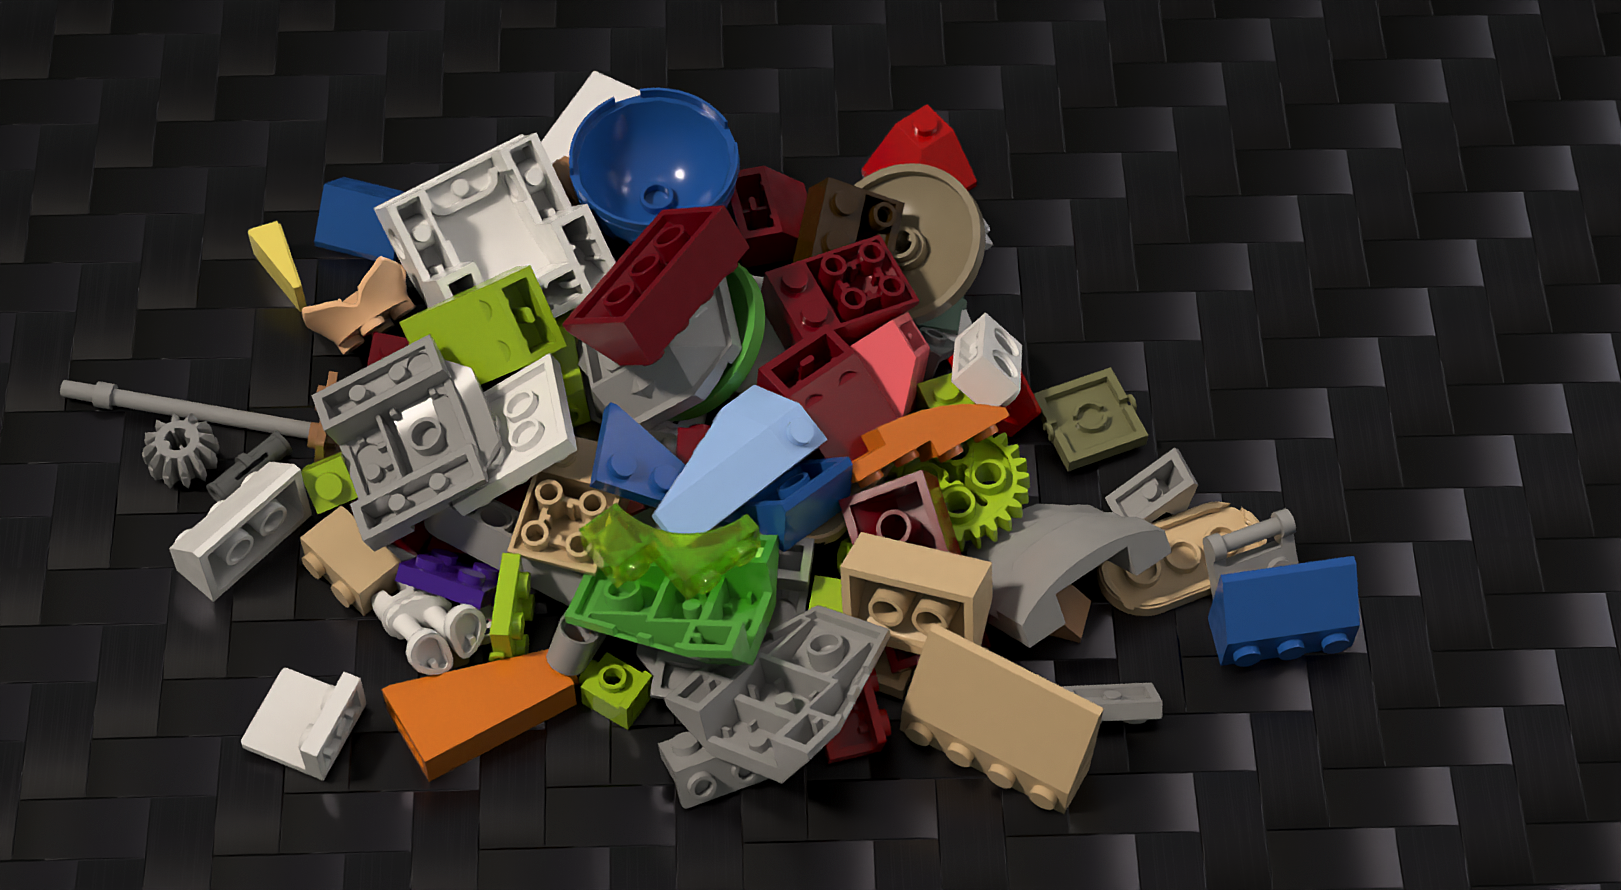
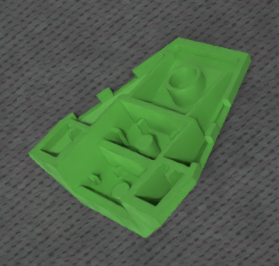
(709, 627)

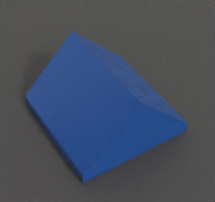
(349, 221)
(801, 499)

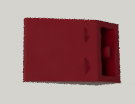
(846, 287)
(832, 389)

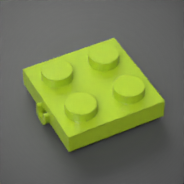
(511, 609)

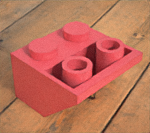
(896, 361)

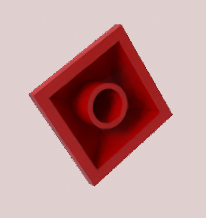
(923, 140)

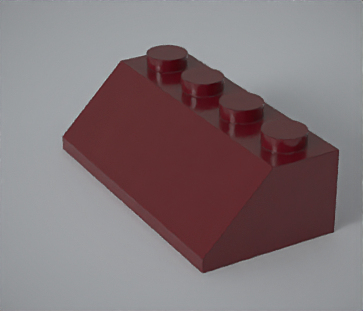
(658, 284)
(906, 511)

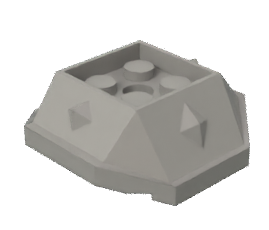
(676, 381)

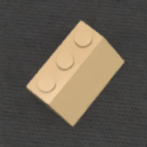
(914, 587)

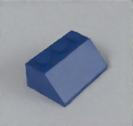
(1285, 611)

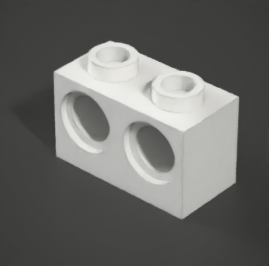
(987, 363)

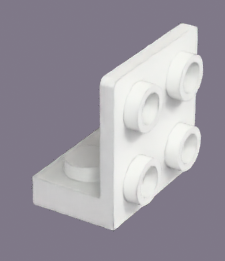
(305, 721)

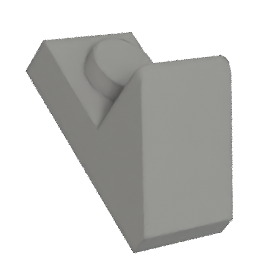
(1157, 489)

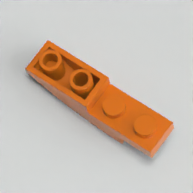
(924, 435)

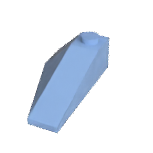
(740, 456)

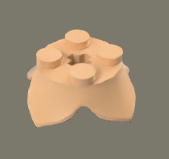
(369, 310)

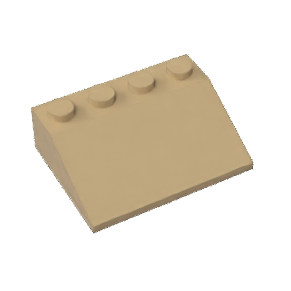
(1000, 719)

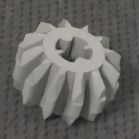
(180, 450)

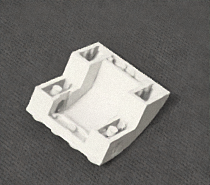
(494, 217)

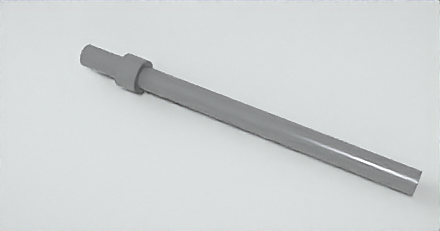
(108, 396)

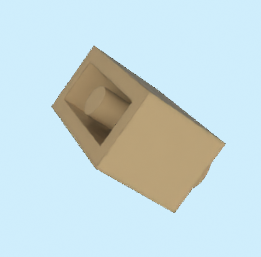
(346, 562)

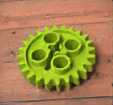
(981, 462)

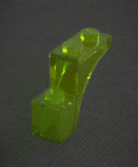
(690, 560)

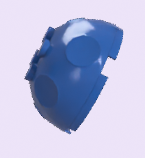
(651, 157)

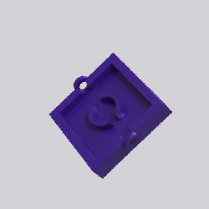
(446, 577)

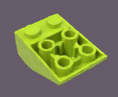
(491, 325)

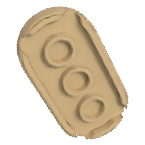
(1181, 574)

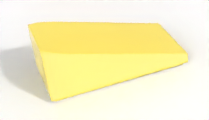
(274, 254)

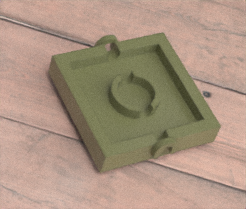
(1090, 419)

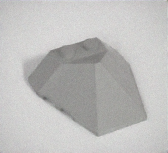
(789, 700)

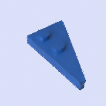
(634, 462)

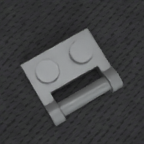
(1273, 554)

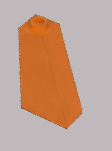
(476, 708)

